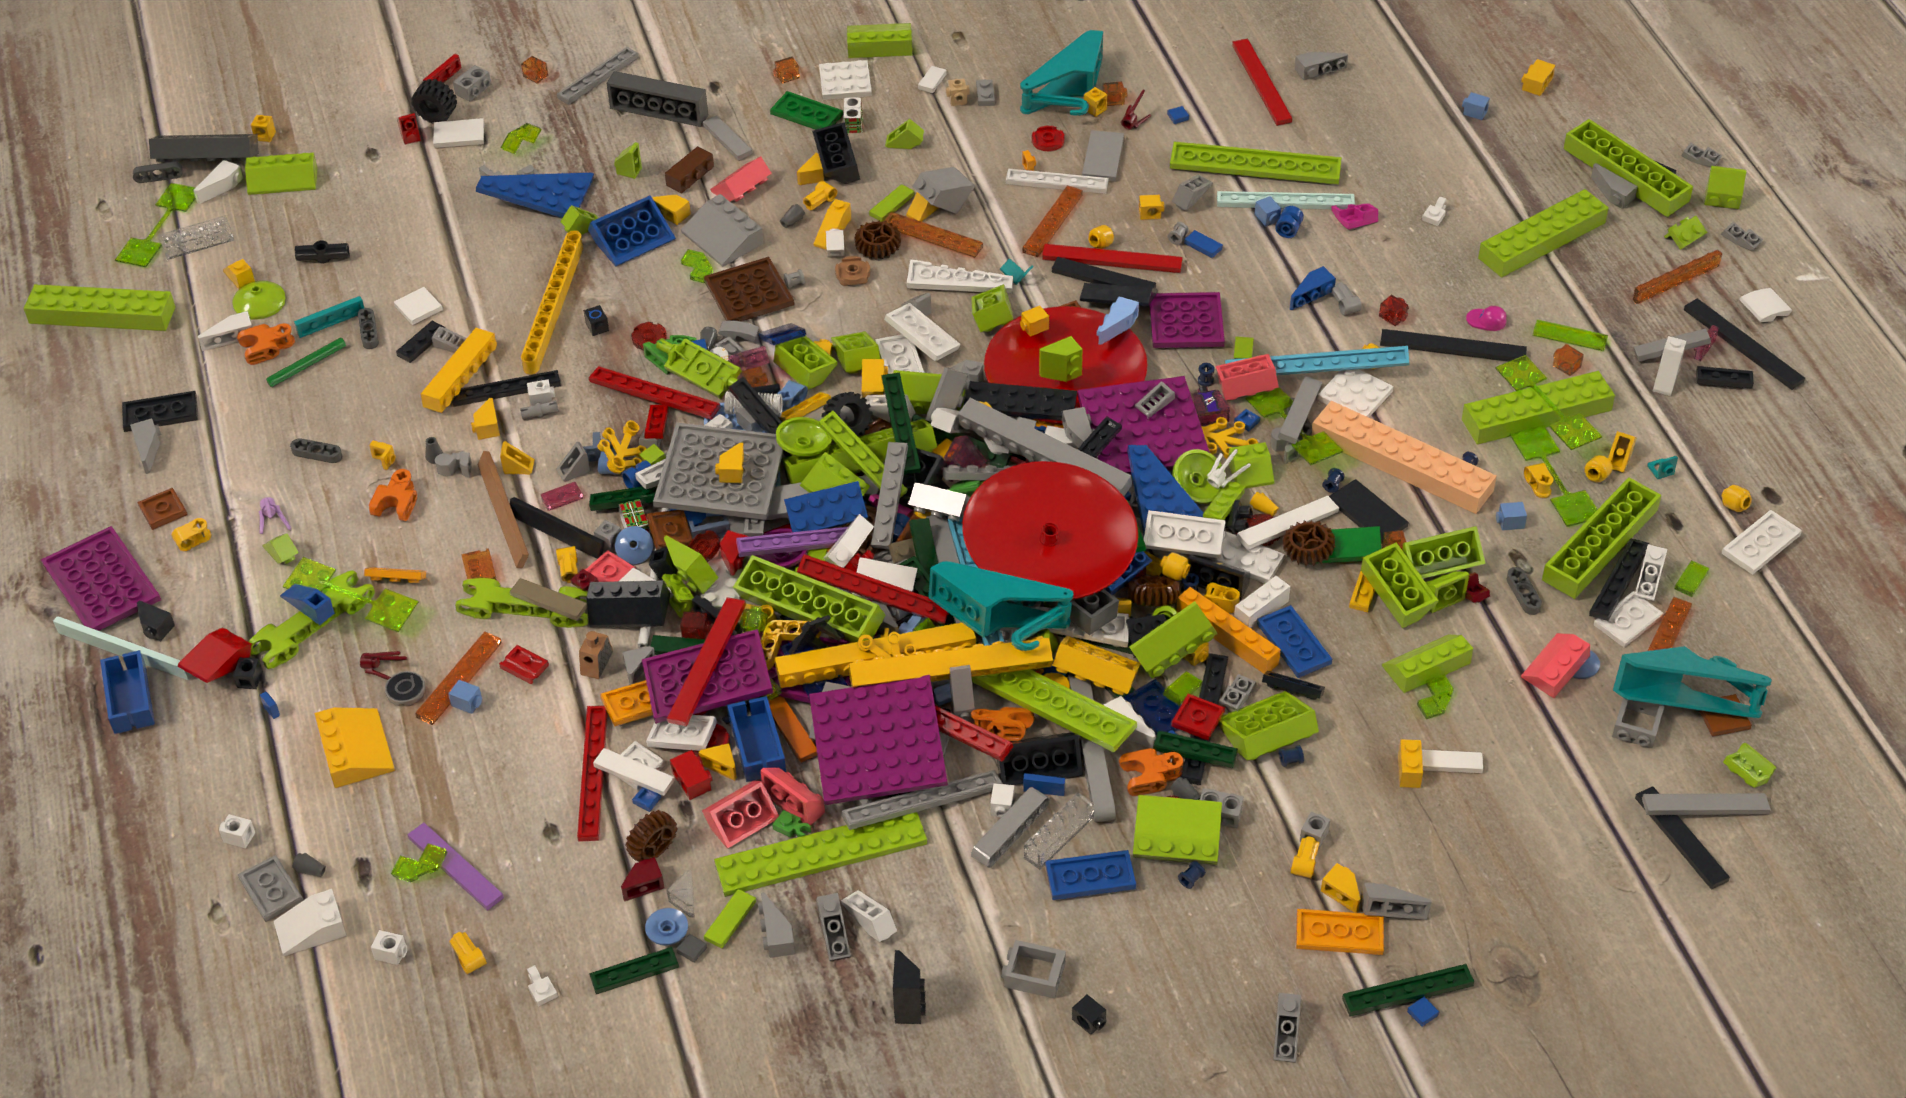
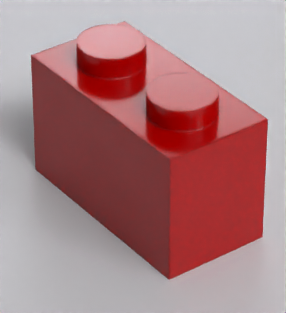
(691, 775)

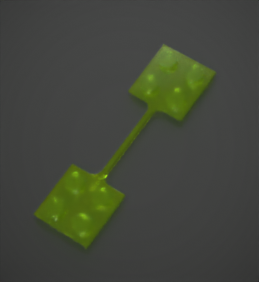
(141, 251)
(1572, 430)
(1537, 443)
(1311, 448)
(389, 610)

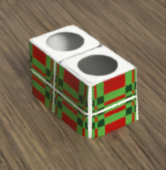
(853, 124)
(633, 515)

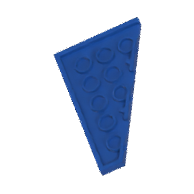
(539, 192)
(1157, 487)

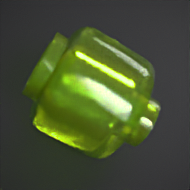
(753, 619)

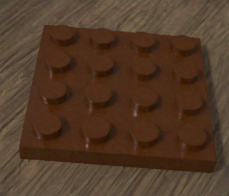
(749, 290)

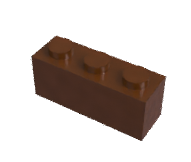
(689, 169)

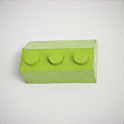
(804, 361)
(829, 474)

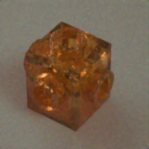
(757, 374)

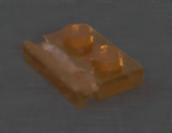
(478, 565)

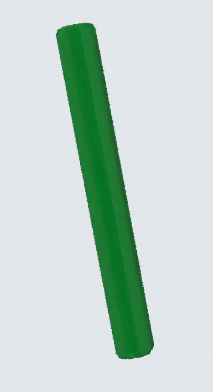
(305, 362)

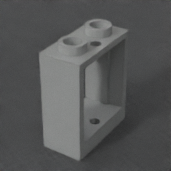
(1641, 736)
(1031, 984)

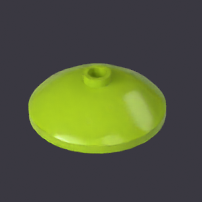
(259, 299)
(802, 437)
(1196, 465)

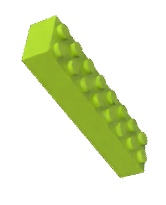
(1655, 183)
(1543, 233)
(99, 307)
(1525, 409)
(799, 467)
(1601, 538)
(807, 599)

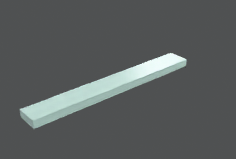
(1283, 199)
(118, 646)

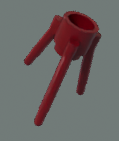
(1130, 118)
(370, 661)

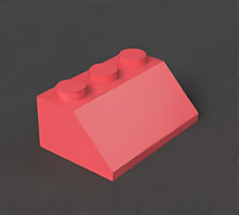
(743, 180)
(1247, 377)
(1557, 663)
(792, 795)
(741, 813)

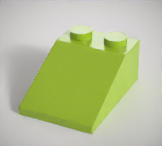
(991, 308)
(854, 348)
(691, 566)

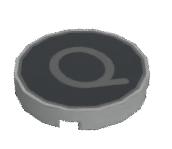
(405, 688)

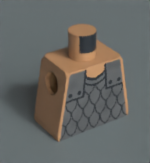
(595, 648)

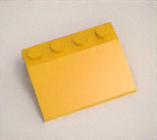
(1096, 665)
(353, 744)

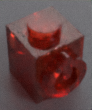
(1393, 310)
(695, 625)

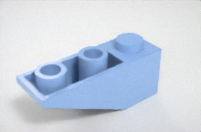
(1121, 317)

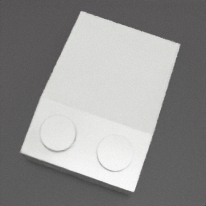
(310, 923)

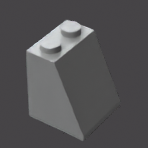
(944, 188)

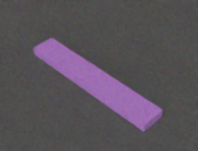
(788, 541)
(458, 868)

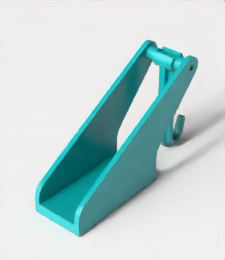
(1069, 73)
(979, 596)
(1658, 675)

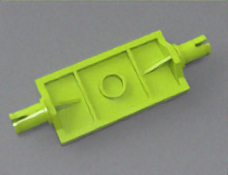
(699, 366)

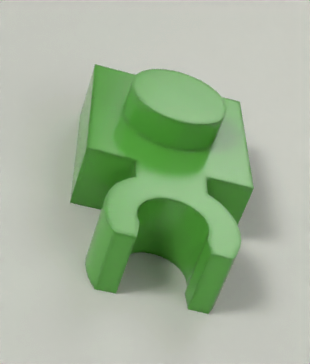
(789, 824)

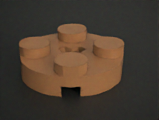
(858, 276)

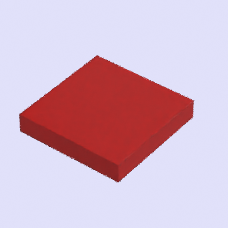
(1198, 716)

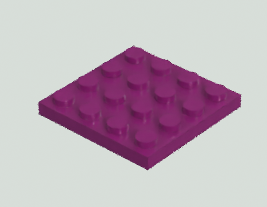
(1187, 320)

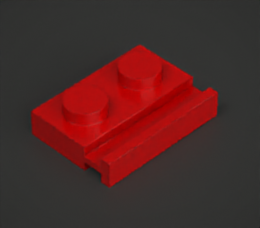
(524, 664)

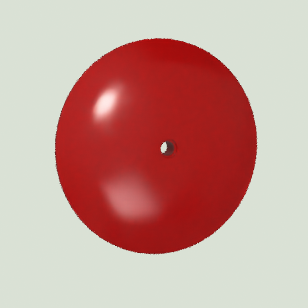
(1014, 355)
(1051, 527)

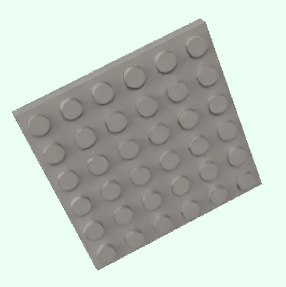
(690, 478)

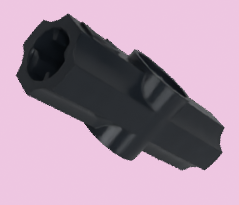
(322, 251)

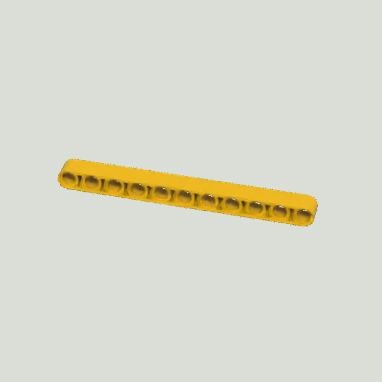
(552, 303)

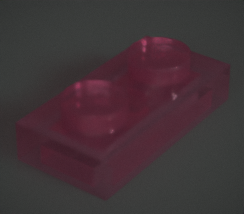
(1701, 351)
(561, 496)

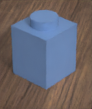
(1475, 106)
(1267, 211)
(1511, 516)
(465, 696)

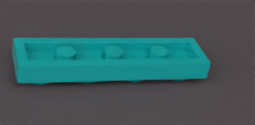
(328, 317)

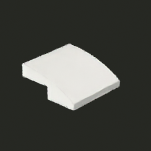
(1765, 305)

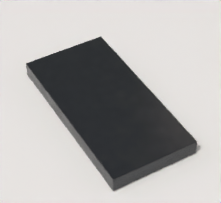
(162, 409)
(1367, 509)

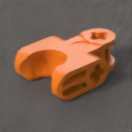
(265, 341)
(397, 494)
(1007, 722)
(1154, 768)

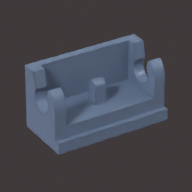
(719, 527)

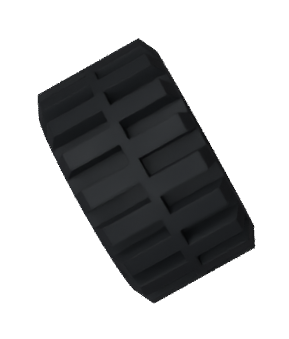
(434, 101)
(858, 407)

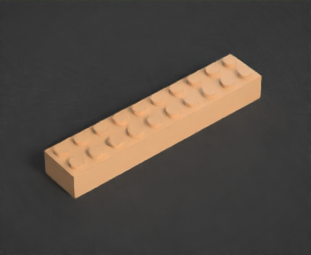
(1406, 457)

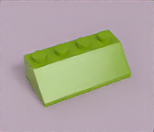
(281, 173)
(921, 389)
(1445, 552)
(1398, 584)
(1173, 640)
(1429, 661)

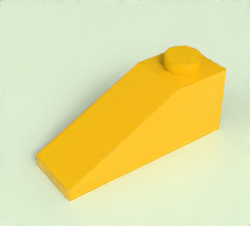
(836, 217)

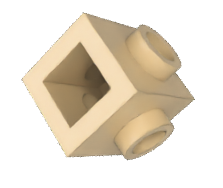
(957, 92)

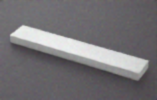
(1056, 180)
(1277, 526)

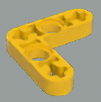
(774, 635)

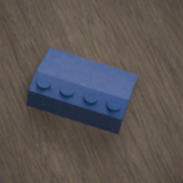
(631, 231)

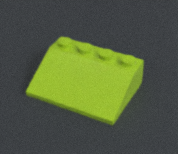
(879, 40)
(1269, 725)
(1177, 829)

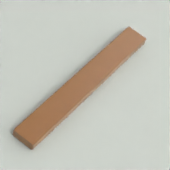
(503, 509)

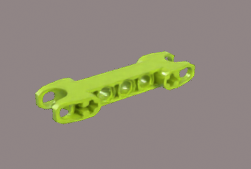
(492, 598)
(284, 640)

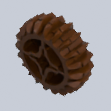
(877, 239)
(1309, 542)
(1153, 591)
(651, 836)

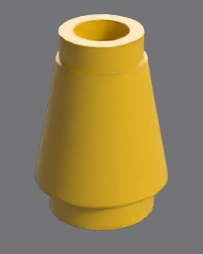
(1263, 504)

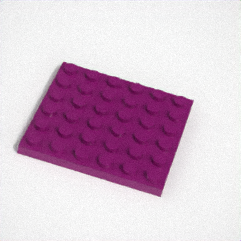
(1166, 432)
(877, 740)

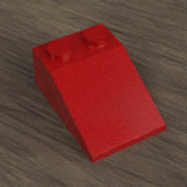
(215, 655)

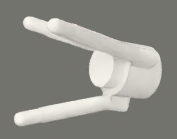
(1217, 477)

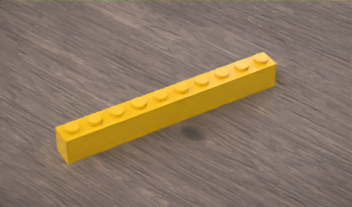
(835, 660)
(983, 660)

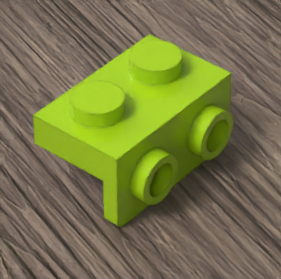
(1687, 232)
(682, 597)
(1750, 766)

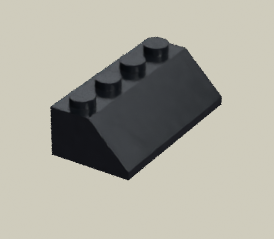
(836, 153)
(627, 603)
(1044, 755)

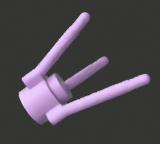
(268, 509)

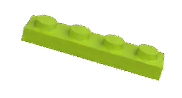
(1224, 501)

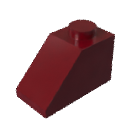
(642, 879)

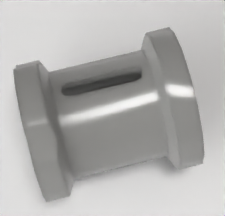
(1178, 233)
(799, 275)

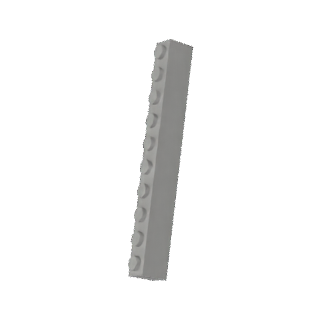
(1033, 443)

